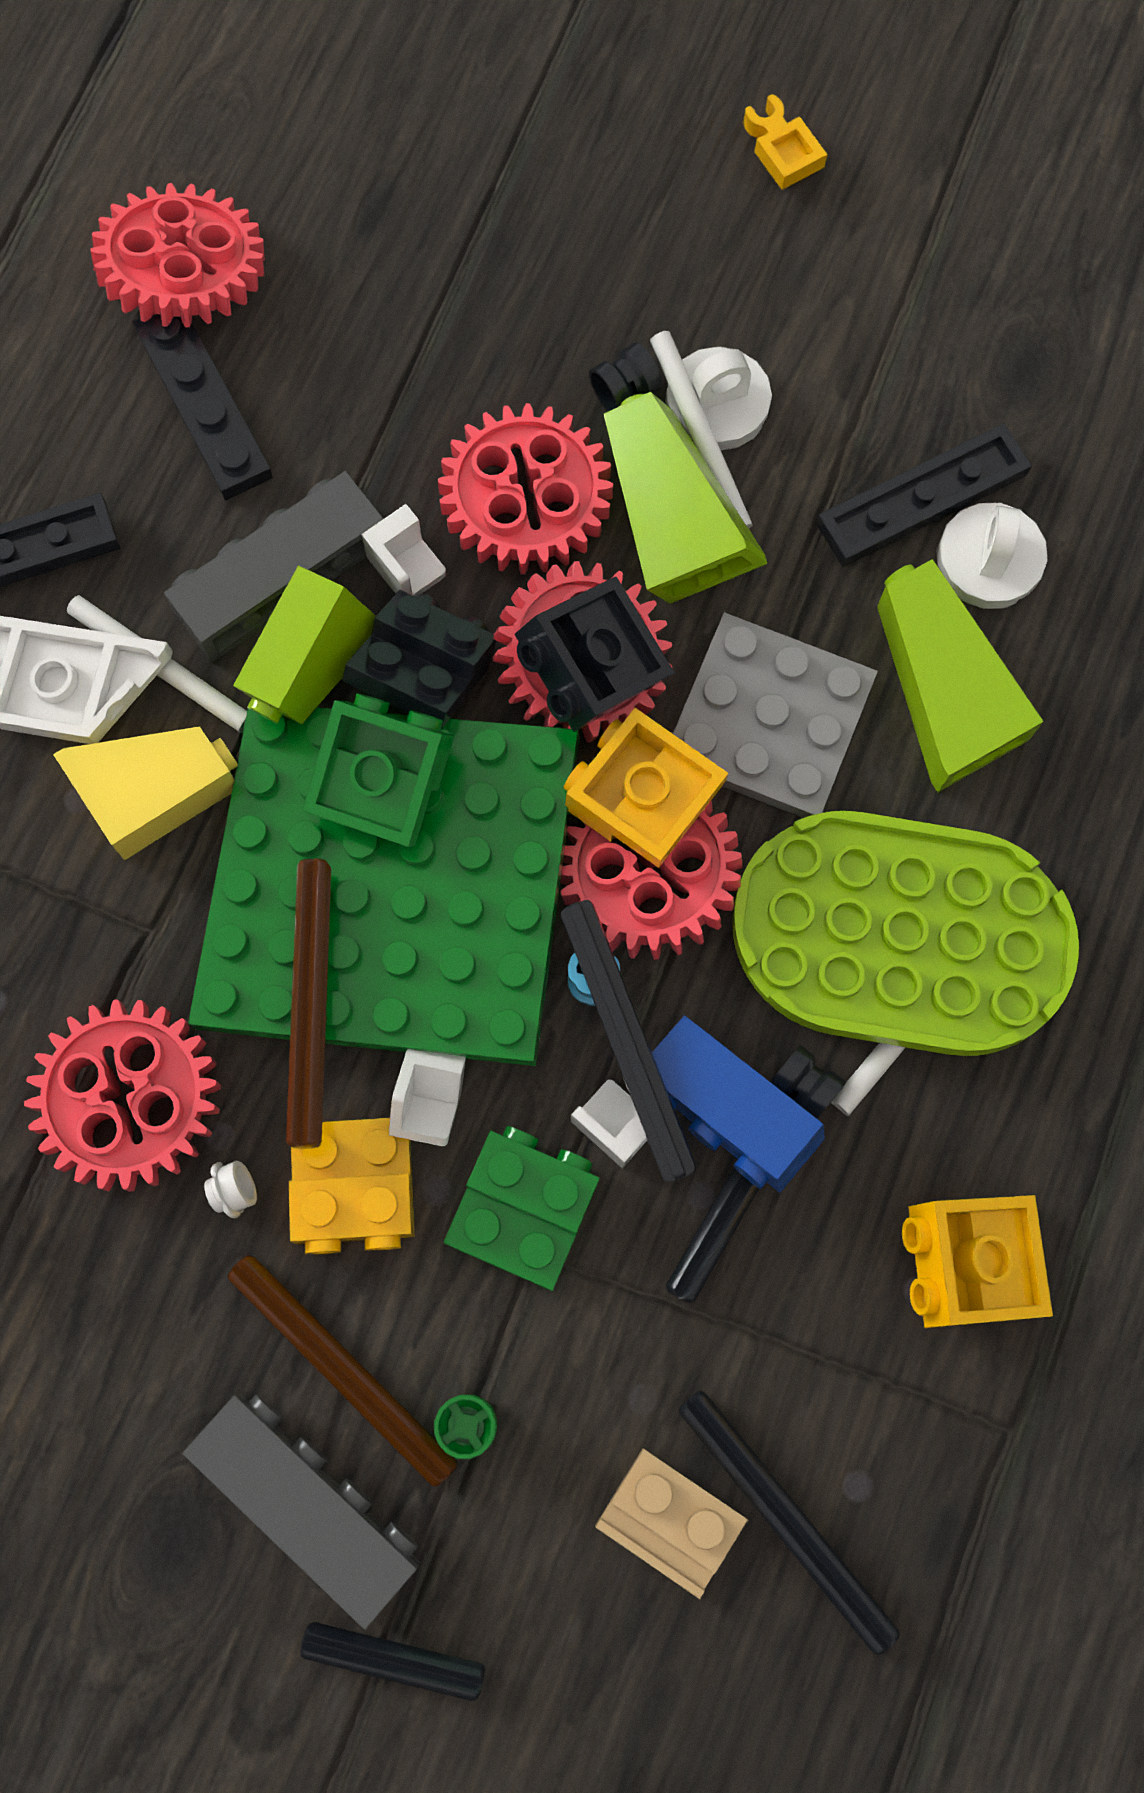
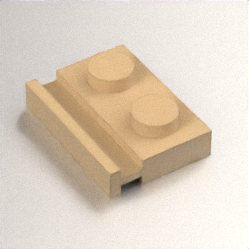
(671, 1523)

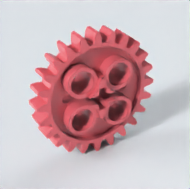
(178, 255)
(477, 498)
(541, 597)
(620, 897)
(74, 1115)

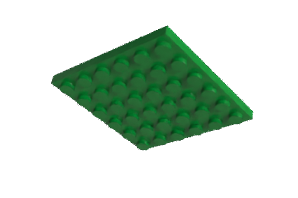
(425, 940)

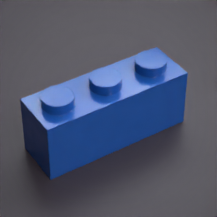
(736, 1107)

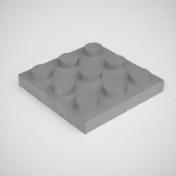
(774, 714)

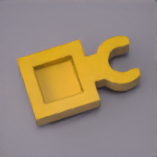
(784, 148)

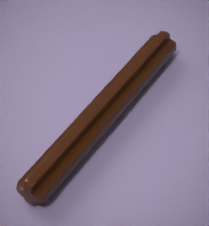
(308, 1005)
(342, 1370)

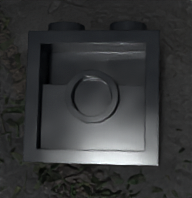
(592, 654)
(421, 657)

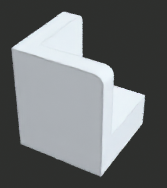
(401, 554)
(426, 1096)
(611, 1123)

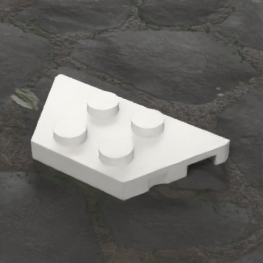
(71, 678)

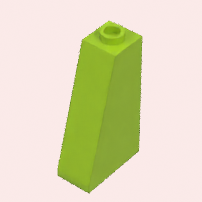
(675, 505)
(951, 677)

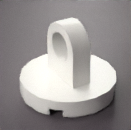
(731, 392)
(992, 555)

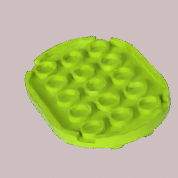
(905, 933)

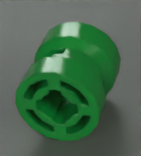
(457, 1429)

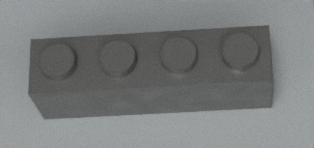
(247, 578)
(303, 1507)

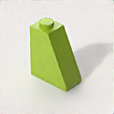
(304, 647)

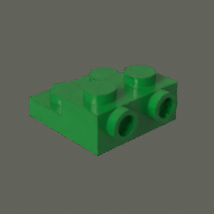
(378, 769)
(523, 1207)

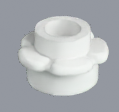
(230, 1188)

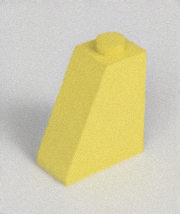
(148, 783)

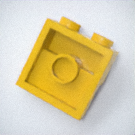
(643, 787)
(352, 1188)
(977, 1261)

